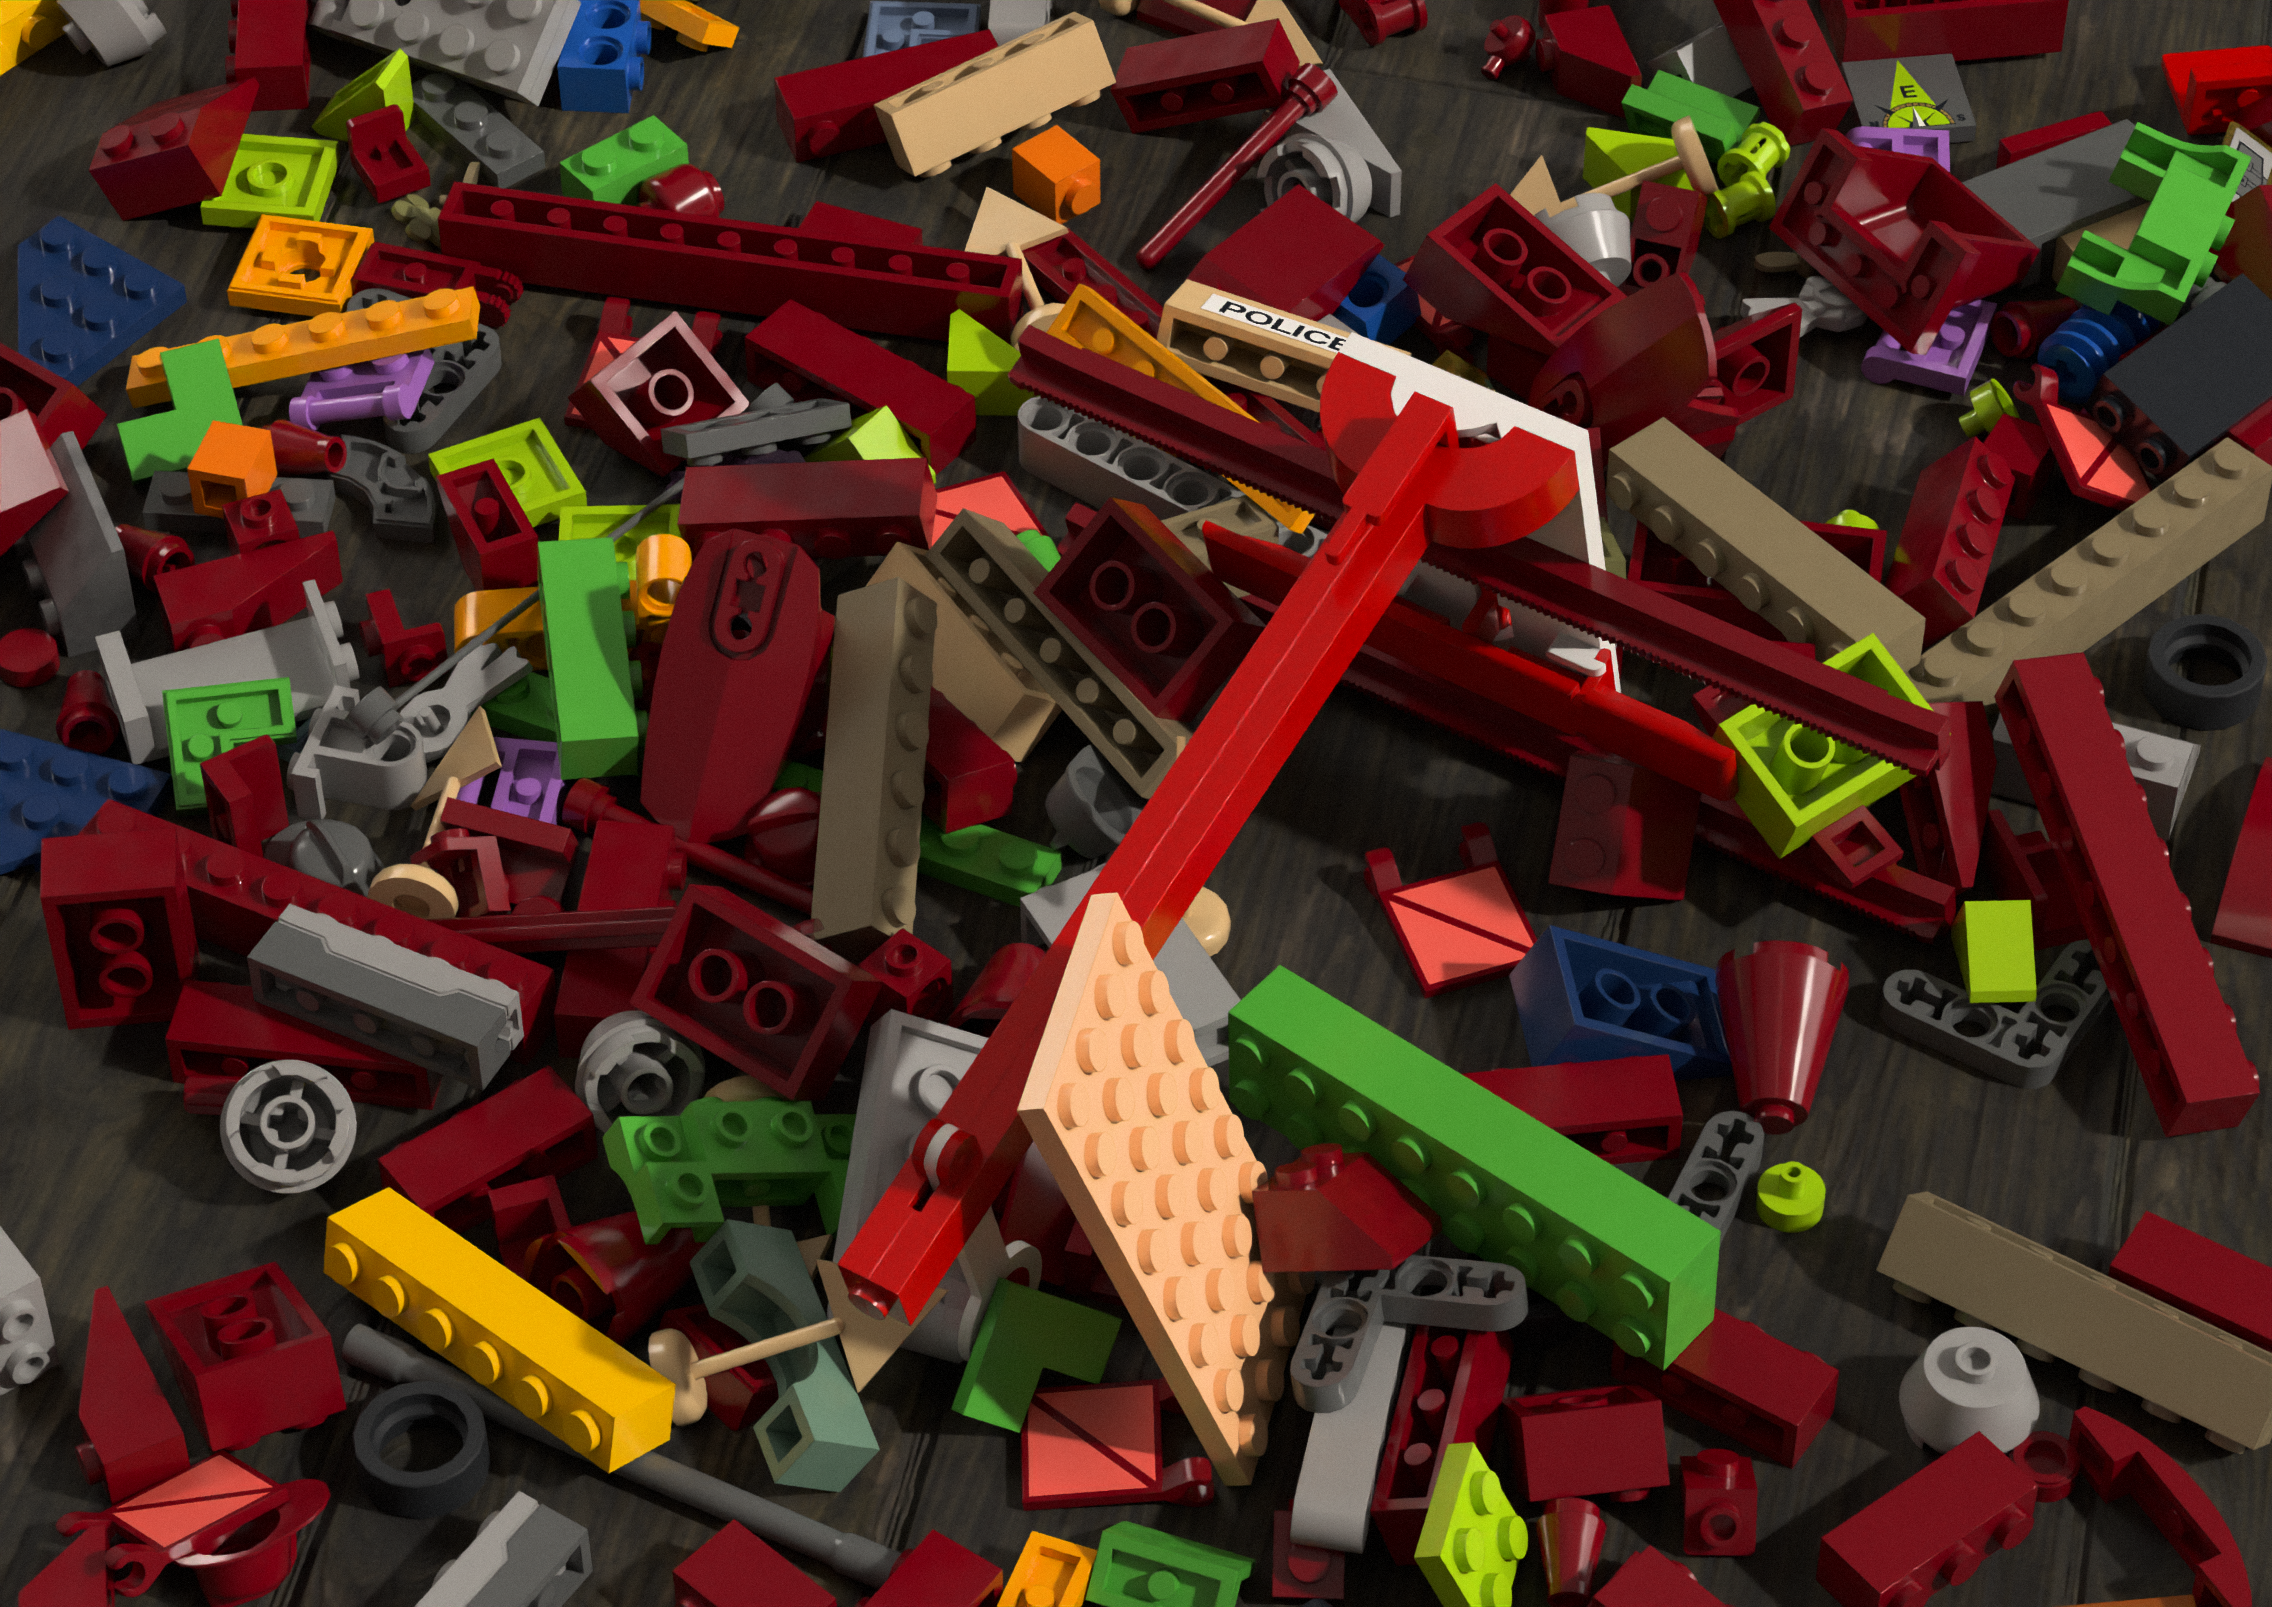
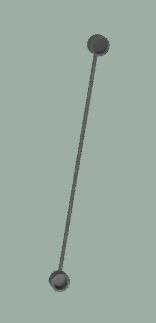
(377, 712)

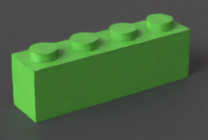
(589, 659)

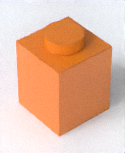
(1056, 175)
(230, 466)

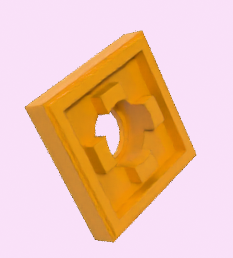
(293, 244)

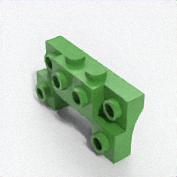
(2170, 251)
(730, 1157)

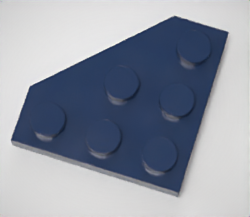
(85, 300)
(57, 791)

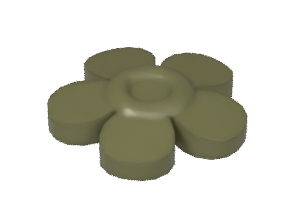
(420, 219)

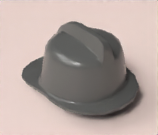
(1092, 805)
(327, 852)

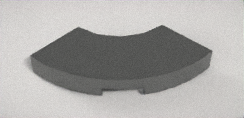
(391, 490)

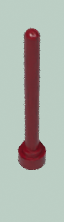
(1308, 92)
(593, 802)

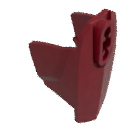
(1640, 365)
(731, 708)

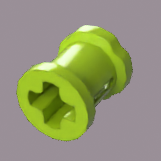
(1751, 157)
(1739, 204)

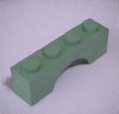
(762, 1289)

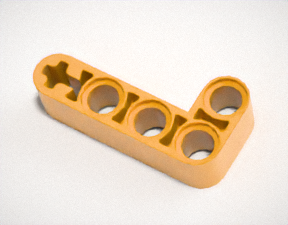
(660, 571)

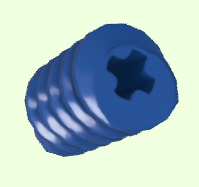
(2092, 345)

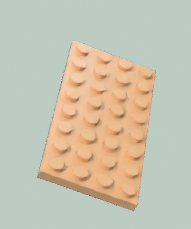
(1163, 1186)

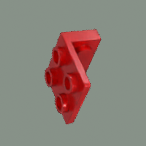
(2217, 83)

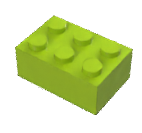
(1800, 780)

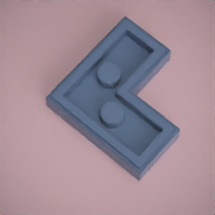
(909, 24)

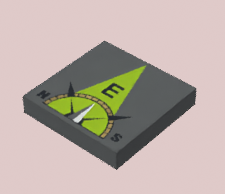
(1910, 95)

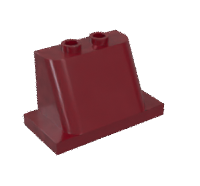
(1898, 236)

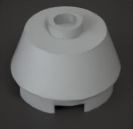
(111, 28)
(1323, 167)
(1595, 233)
(637, 1069)
(288, 1126)
(1969, 1385)

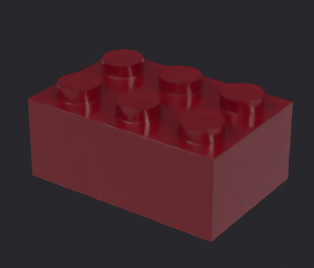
(1149, 610)
(118, 925)
(756, 992)

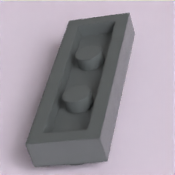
(475, 130)
(756, 430)
(171, 505)

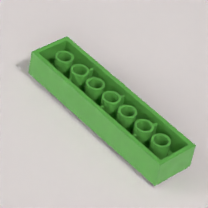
(1489, 1170)

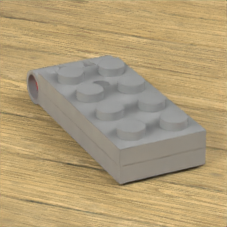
(482, 42)
(904, 1085)

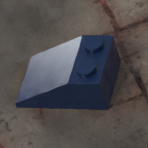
(1615, 1001)

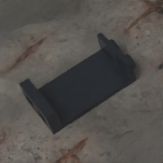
(2190, 380)

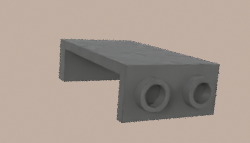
(2059, 188)

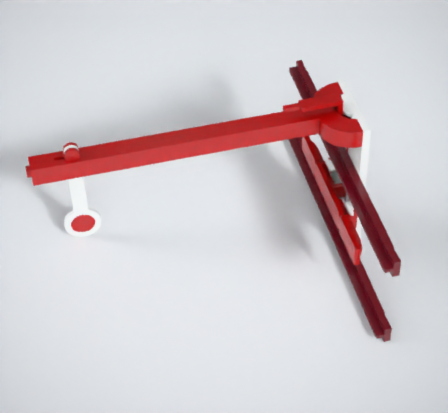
(1449, 589)

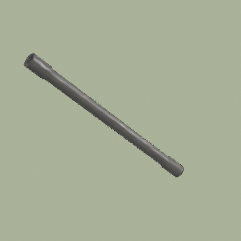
(843, 1552)

